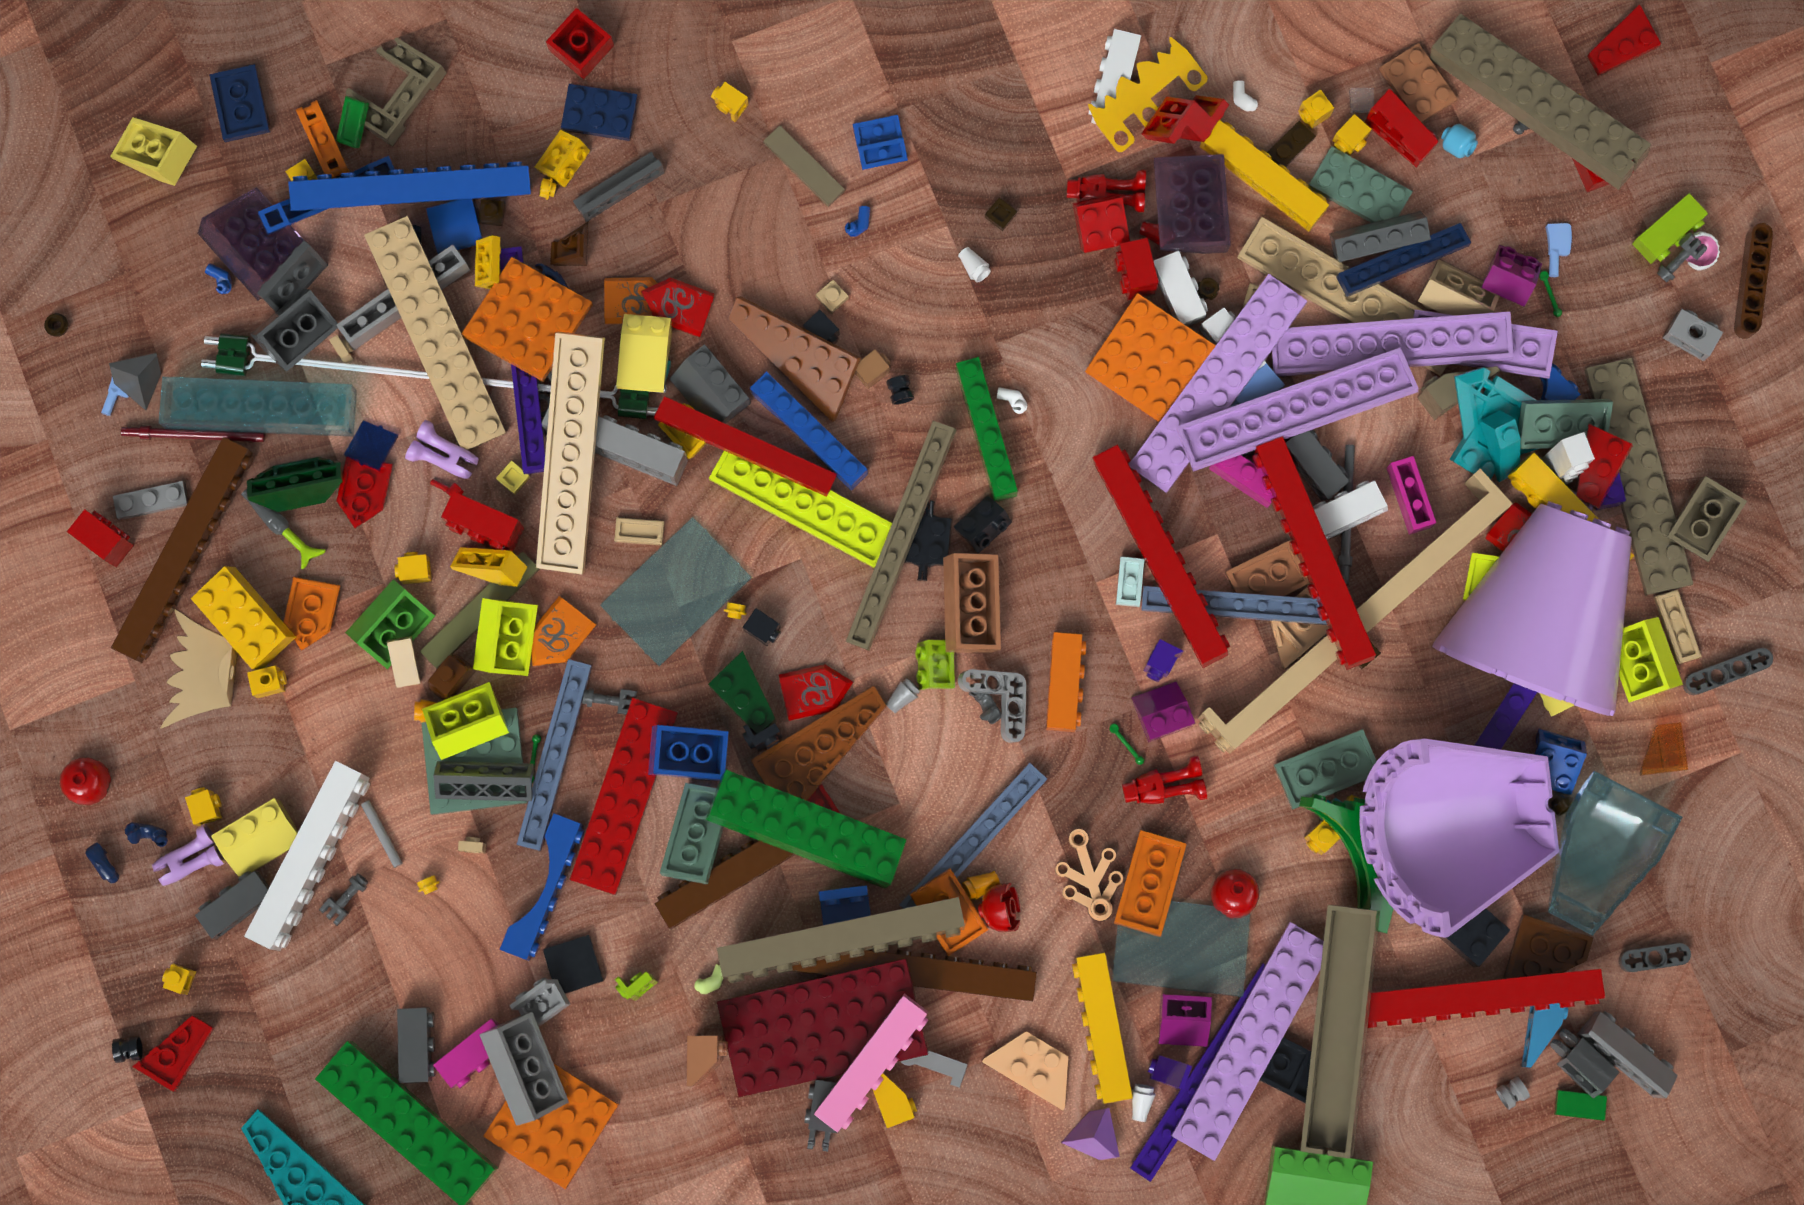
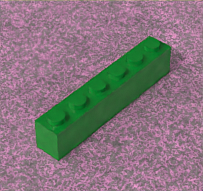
(986, 429)

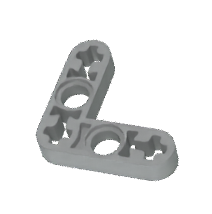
(1003, 688)

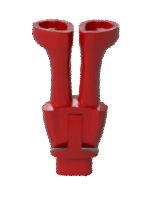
(1097, 185)
(1150, 786)

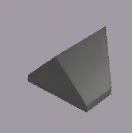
(137, 377)

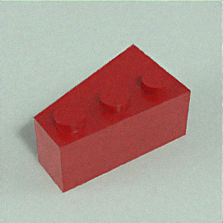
(1401, 128)

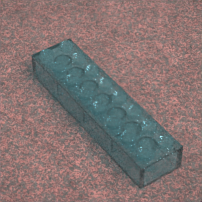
(258, 406)

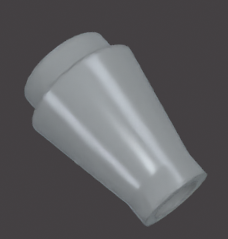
(903, 695)

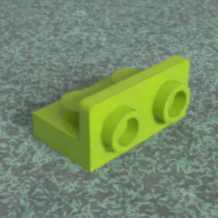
(934, 665)
(639, 985)

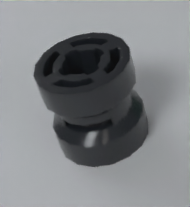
(900, 389)
(127, 1049)

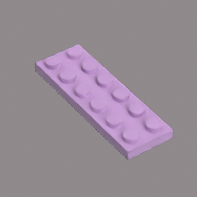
(1531, 349)

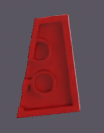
(1624, 43)
(1609, 457)
(176, 1054)

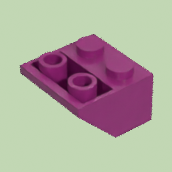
(1512, 275)
(1184, 1020)

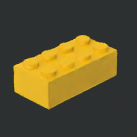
(243, 617)

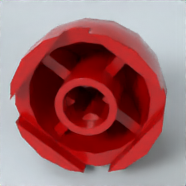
(85, 781)
(1235, 893)
(1000, 908)

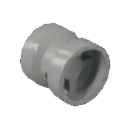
(1512, 1093)

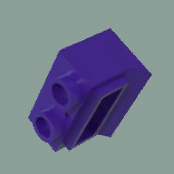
(1162, 660)

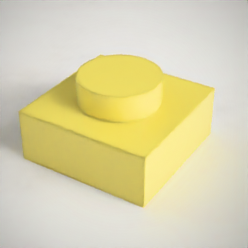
(513, 477)

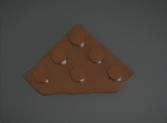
(1545, 949)

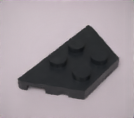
(1289, 1070)

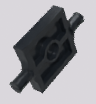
(930, 542)

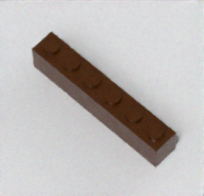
(724, 879)

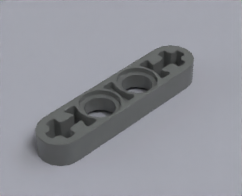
(1729, 674)

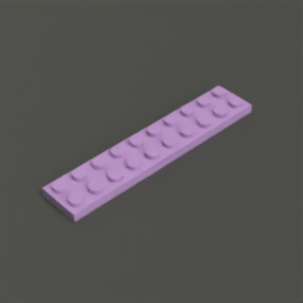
(1422, 341)
(1220, 378)
(1297, 409)
(1251, 1042)

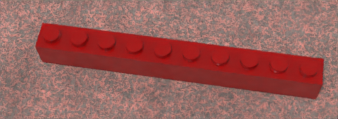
(1314, 554)
(1160, 556)
(1486, 996)

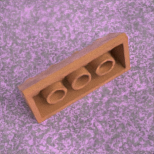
(703, 1057)

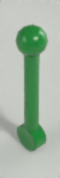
(1543, 276)
(1115, 730)
(536, 739)

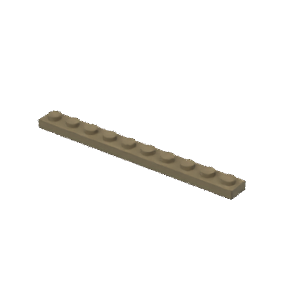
(901, 535)

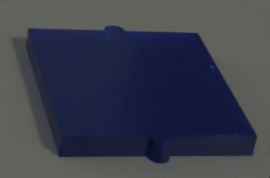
(371, 445)

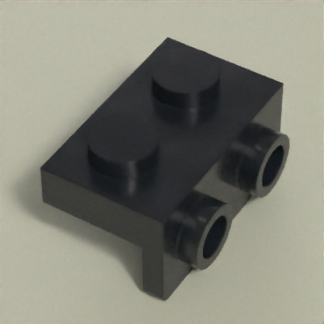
(983, 524)
(767, 738)

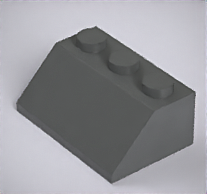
(295, 329)
(709, 386)

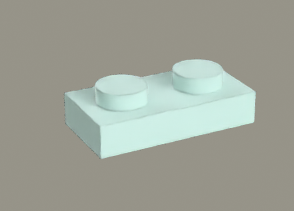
(1130, 581)

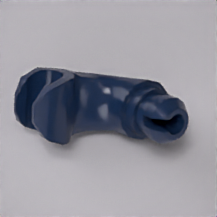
(552, 274)
(139, 831)
(98, 858)

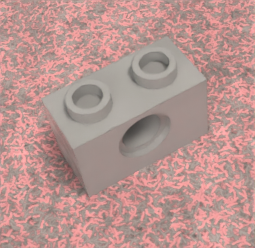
(1679, 334)

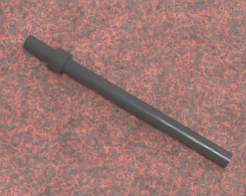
(1345, 559)

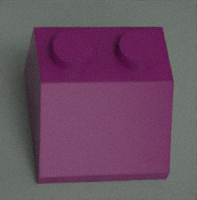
(1163, 711)

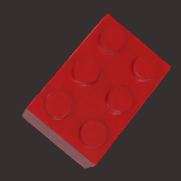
(481, 523)

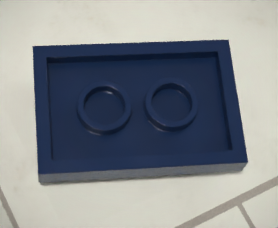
(239, 103)
(599, 112)

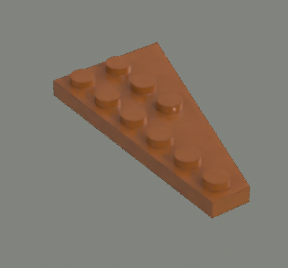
(809, 361)
(811, 754)

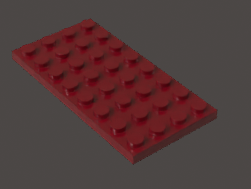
(812, 1026)

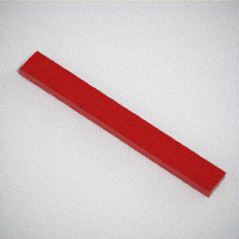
(745, 446)

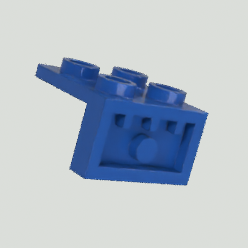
(1564, 758)
(844, 904)

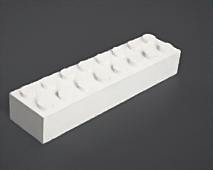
(307, 857)

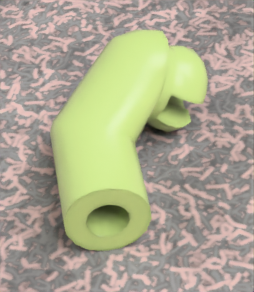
(711, 983)

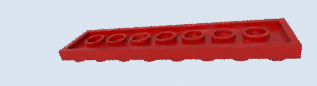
(620, 801)

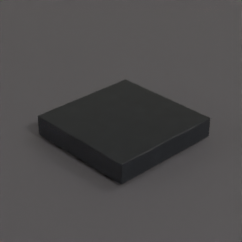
(574, 964)

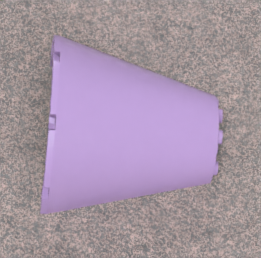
(1550, 610)
(1454, 828)

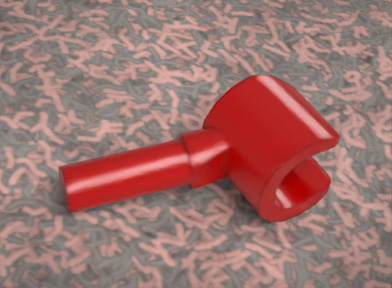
(454, 487)

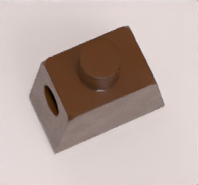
(450, 676)

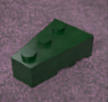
(743, 694)

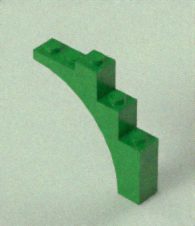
(1346, 823)

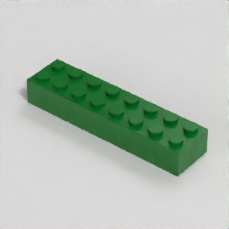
(806, 829)
(406, 1123)

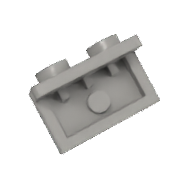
(543, 1000)

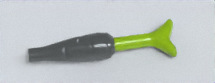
(280, 526)

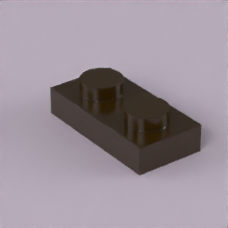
(1291, 144)

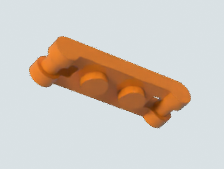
(322, 139)

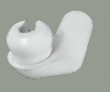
(1241, 99)
(1015, 399)

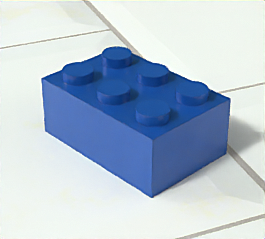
(688, 752)

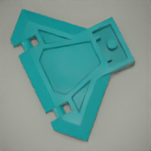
(1474, 406)

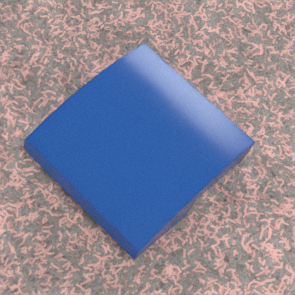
(880, 142)
(454, 224)

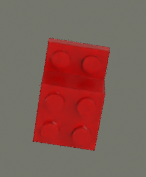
(1185, 119)

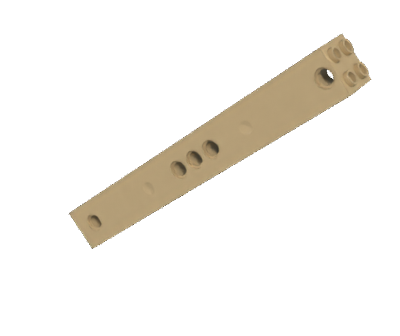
(1371, 612)

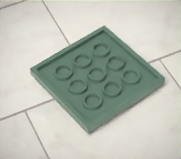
(499, 750)

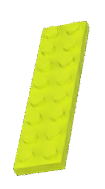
(826, 518)

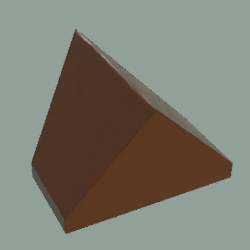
(571, 249)

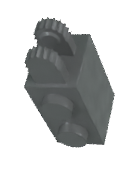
(1584, 1063)
(818, 1093)

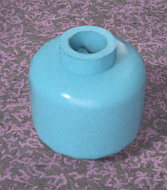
(1459, 141)

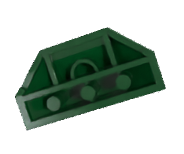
(295, 484)

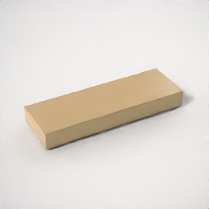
(1677, 627)

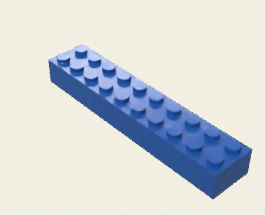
(409, 188)

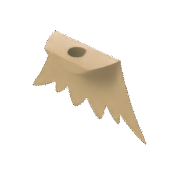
(206, 672)

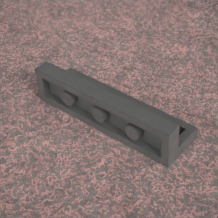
(619, 186)
(482, 776)

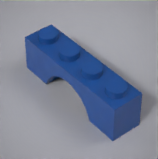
(1558, 387)

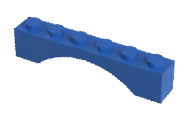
(280, 215)
(809, 430)
(523, 935)

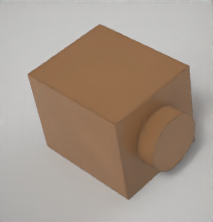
(872, 368)

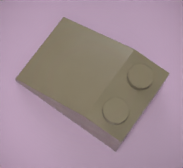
(1441, 395)
(1706, 518)

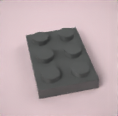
(292, 276)

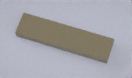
(804, 166)

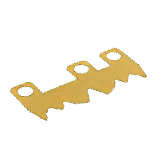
(1136, 97)

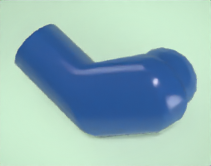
(859, 225)
(222, 278)

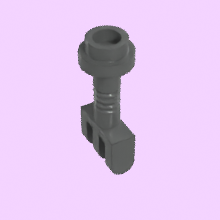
(1690, 247)
(590, 697)
(357, 883)

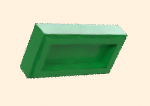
(352, 122)
(1580, 1105)

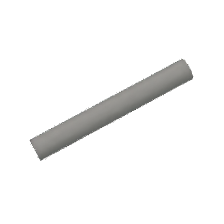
(381, 833)

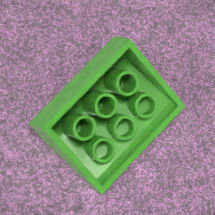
(1316, 1179)

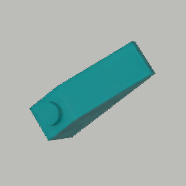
(1502, 442)

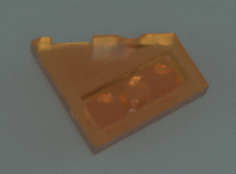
(1665, 751)

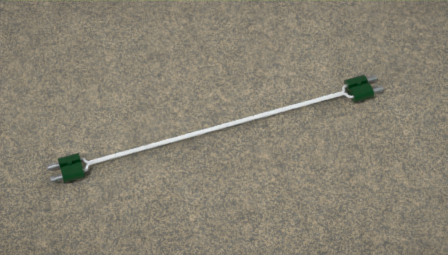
(236, 348)

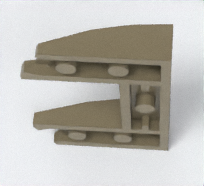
(422, 76)

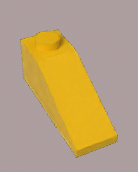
(490, 565)
(893, 1103)

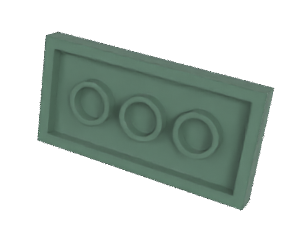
(1359, 187)
(1549, 421)
(1326, 768)
(692, 838)

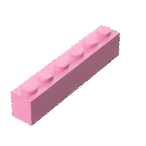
(871, 1062)

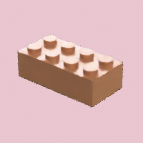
(971, 603)

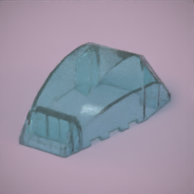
(1606, 850)

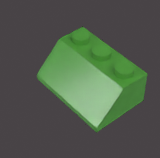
(389, 617)

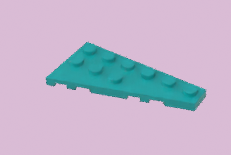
(293, 1171)

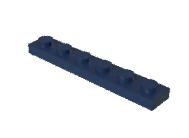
(1403, 260)

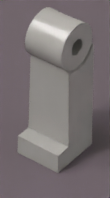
(942, 1065)

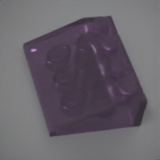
(1192, 204)
(242, 241)

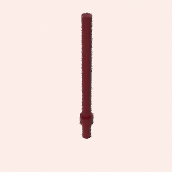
(147, 432)

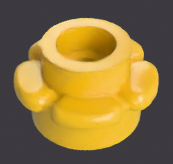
(547, 188)
(735, 610)
(428, 885)

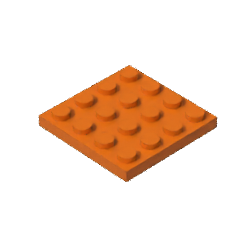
(522, 318)
(1149, 357)
(561, 1139)

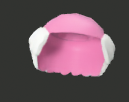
(1711, 254)

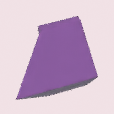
(1094, 1135)

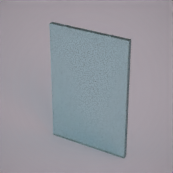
(675, 591)
(1195, 952)

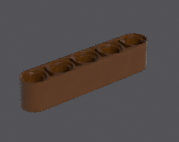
(1760, 272)

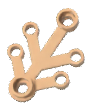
(1090, 878)

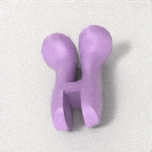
(428, 435)
(175, 858)

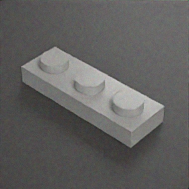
(150, 500)

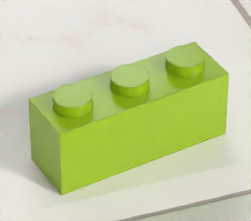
(1670, 229)

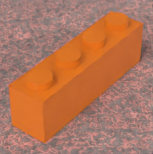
(1064, 682)

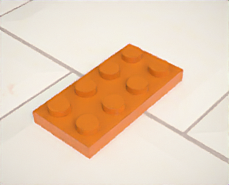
(1150, 883)

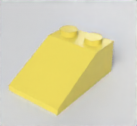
(154, 150)
(644, 353)

